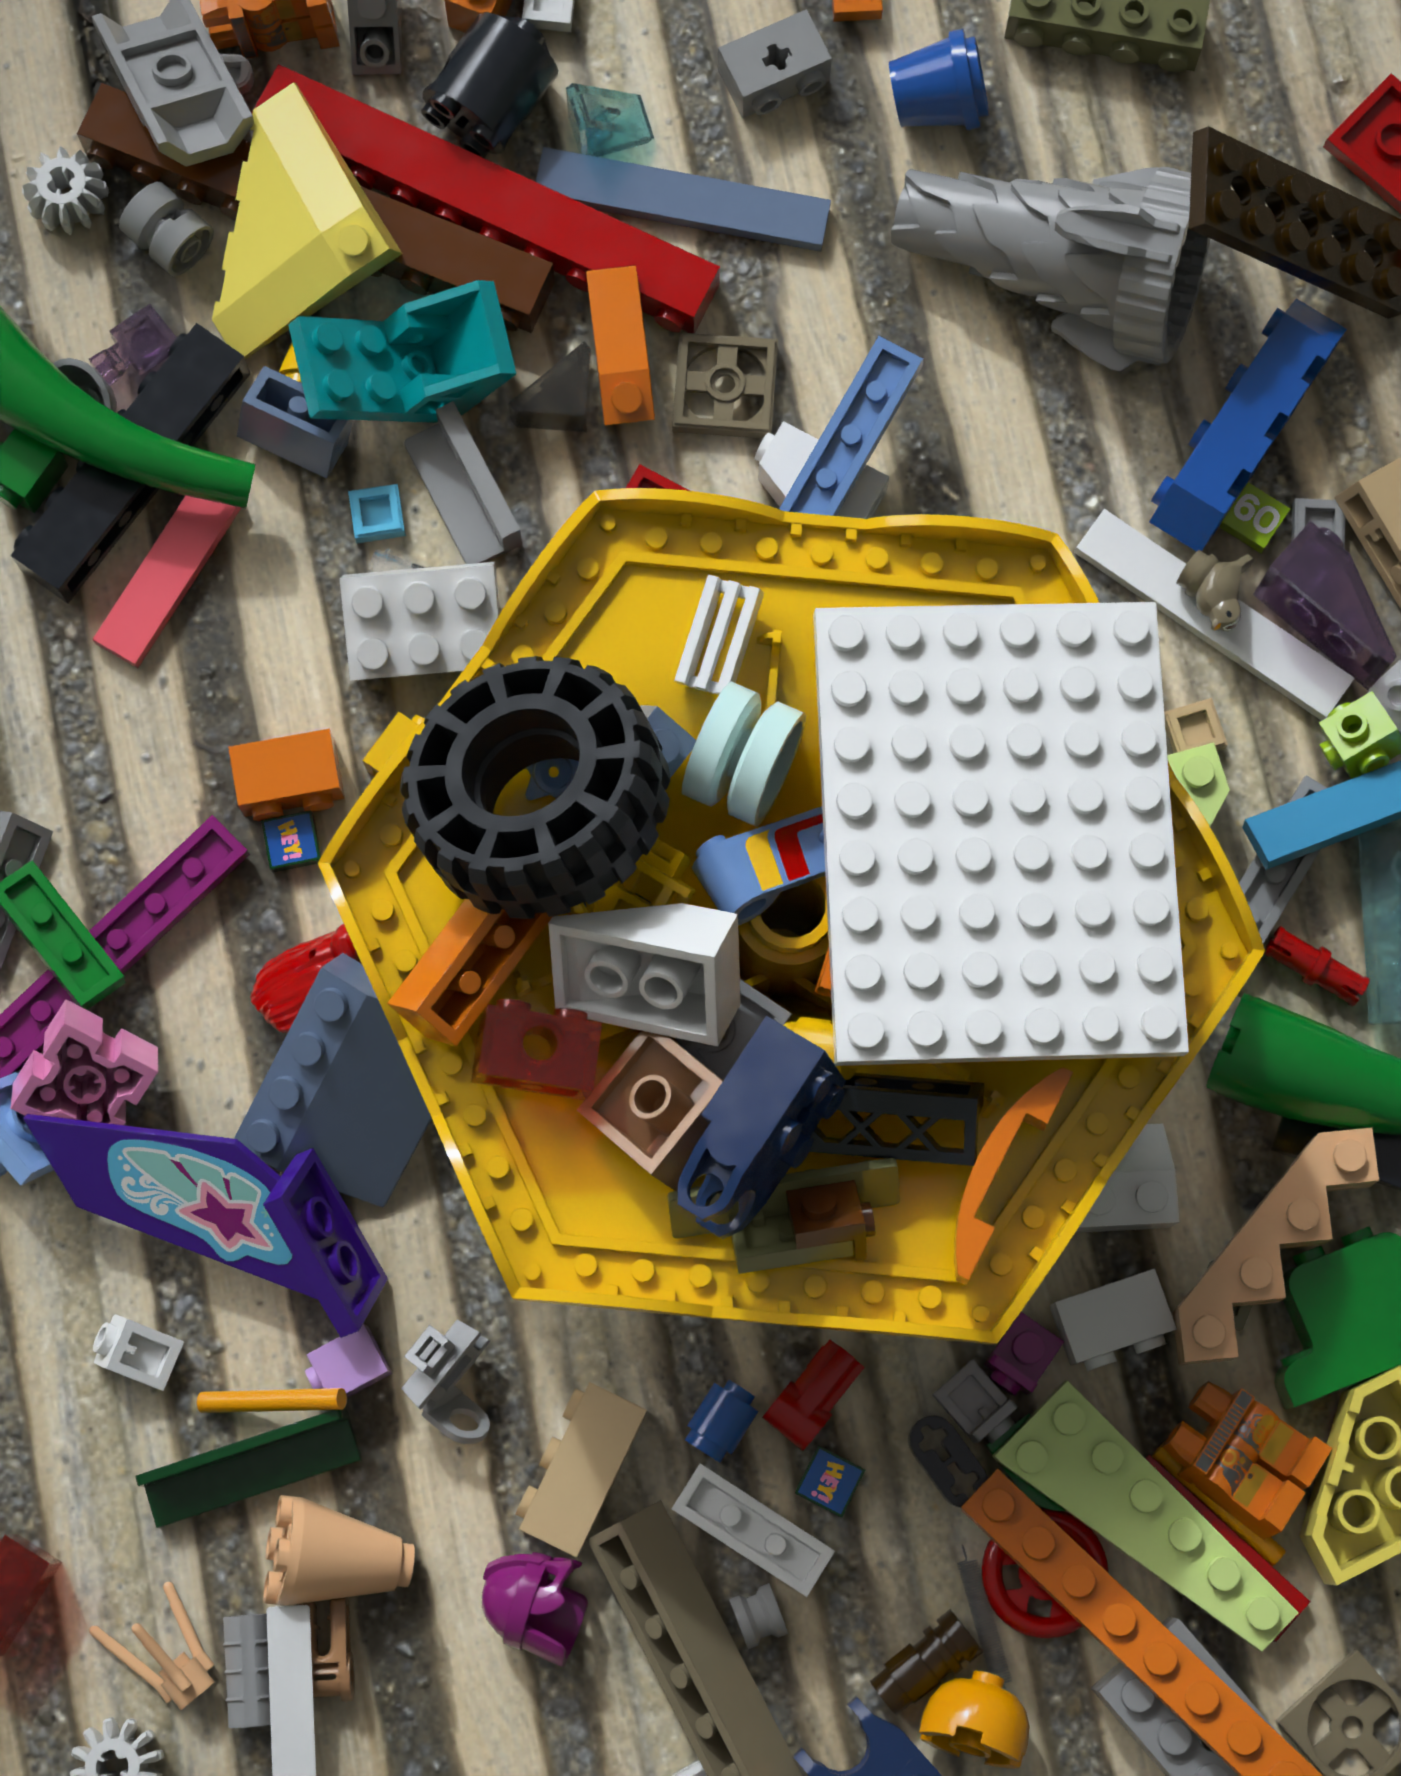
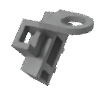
(440, 1366)

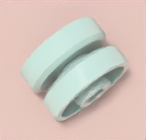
(743, 753)

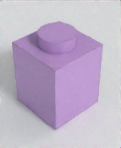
(348, 1363)

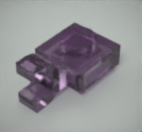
(139, 342)

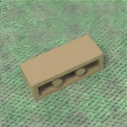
(580, 1468)

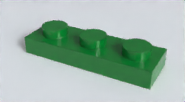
(58, 936)

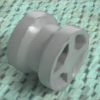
(758, 1616)

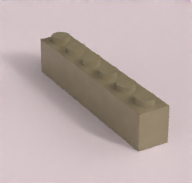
(690, 1647)

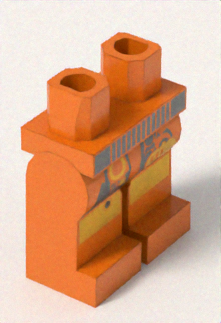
(268, 23)
(1246, 1458)

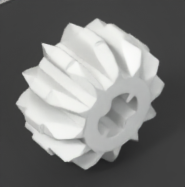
(60, 173)
(125, 1747)

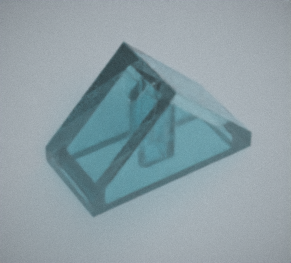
(606, 119)

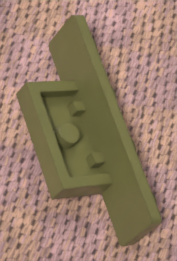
(769, 1236)

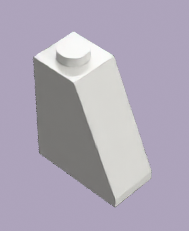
(786, 453)

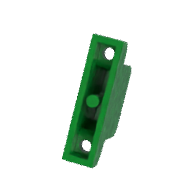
(1343, 1314)

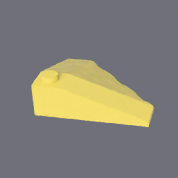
(298, 227)

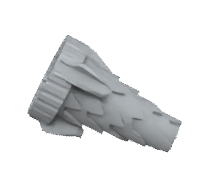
(1099, 251)

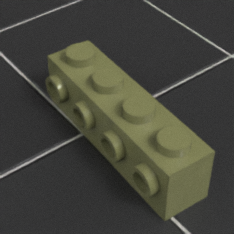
(1126, 30)

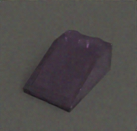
(1325, 601)

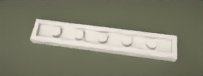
(1253, 643)

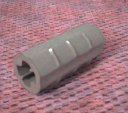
(247, 1670)

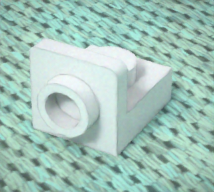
(136, 1351)

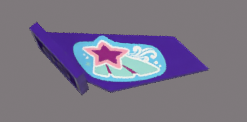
(222, 1205)

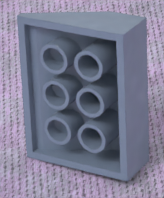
(340, 1090)

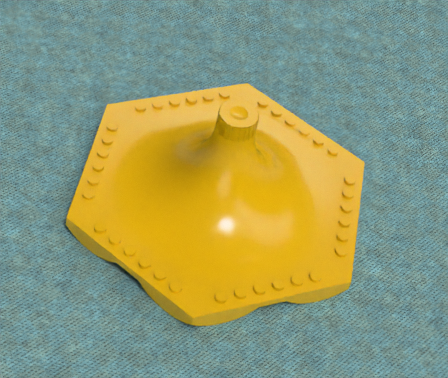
(552, 1191)

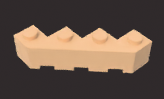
(1250, 1264)

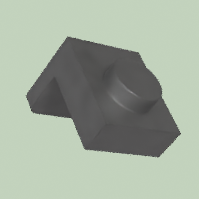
(976, 1404)

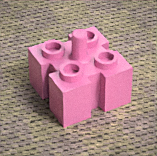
(84, 1070)

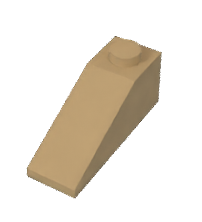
(1375, 516)

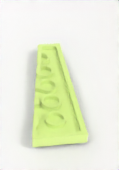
(1108, 1486)

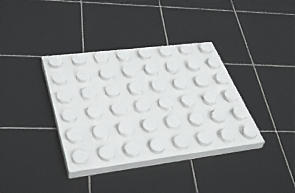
(998, 834)

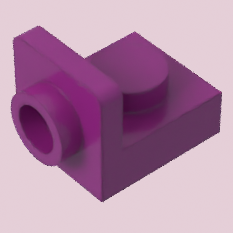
(1022, 1355)

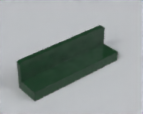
(250, 1467)

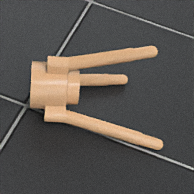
(182, 1677)

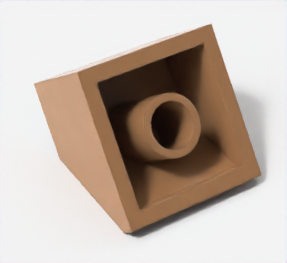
(654, 1104)

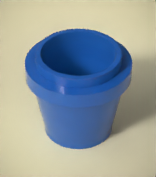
(940, 84)

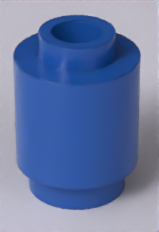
(721, 1420)

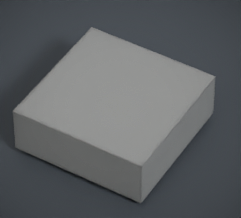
(1320, 512)

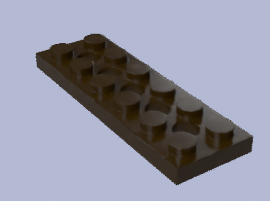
(1278, 236)

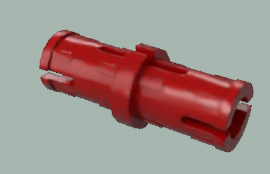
(1316, 966)

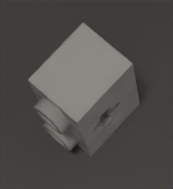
(774, 64)

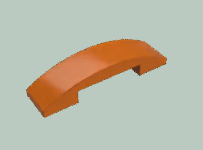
(1033, 1108)

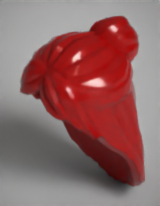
(290, 975)

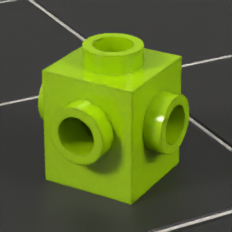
(1360, 736)

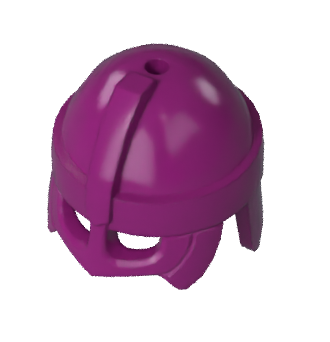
(530, 1607)

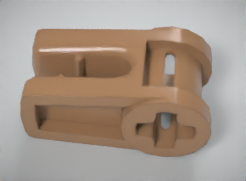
(339, 1659)

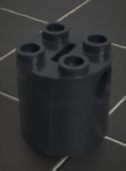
(490, 82)

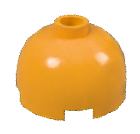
(977, 1720)

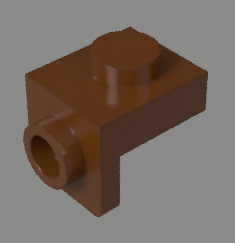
(830, 1216)

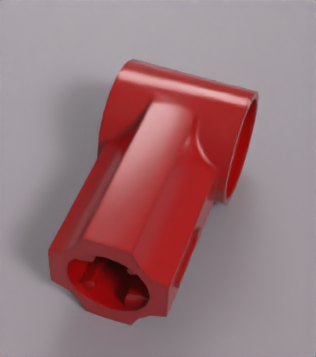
(807, 1403)

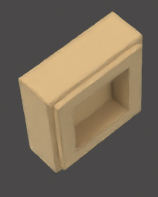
(1194, 726)

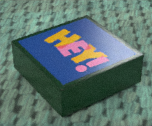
(291, 841)
(829, 1481)

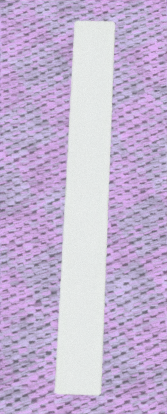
(291, 1691)

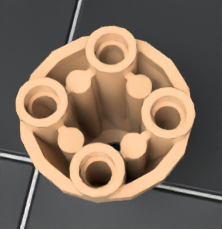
(330, 1556)

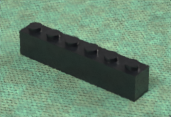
(99, 506)

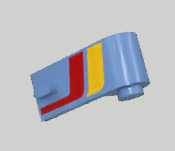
(755, 866)

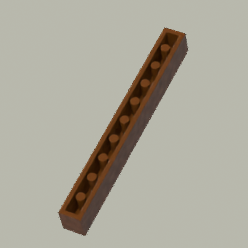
(434, 250)

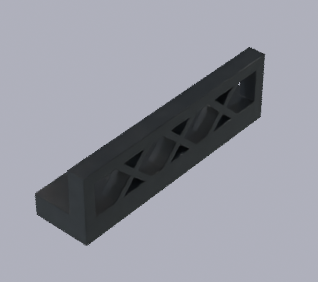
(906, 1098)

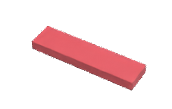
(164, 578)

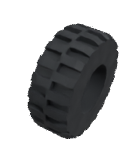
(574, 843)

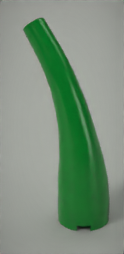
(61, 415)
(1306, 1070)

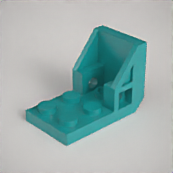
(410, 362)

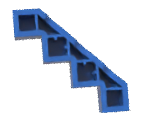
(1247, 424)

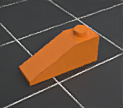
(620, 345)

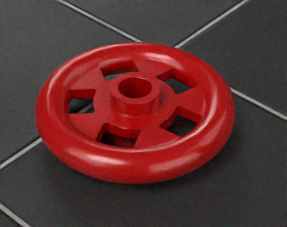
(1012, 1603)

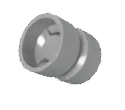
(160, 223)

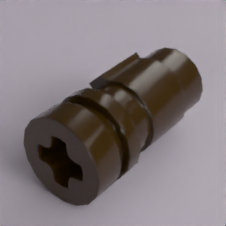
(922, 1666)

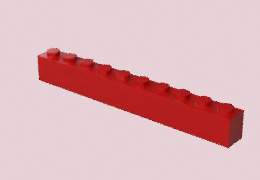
(505, 205)

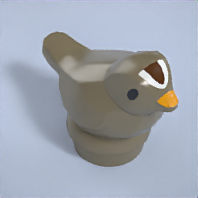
(1215, 587)

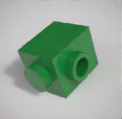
(28, 471)

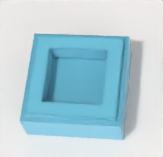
(376, 513)

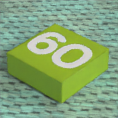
(1254, 517)

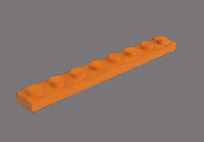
(1131, 1633)

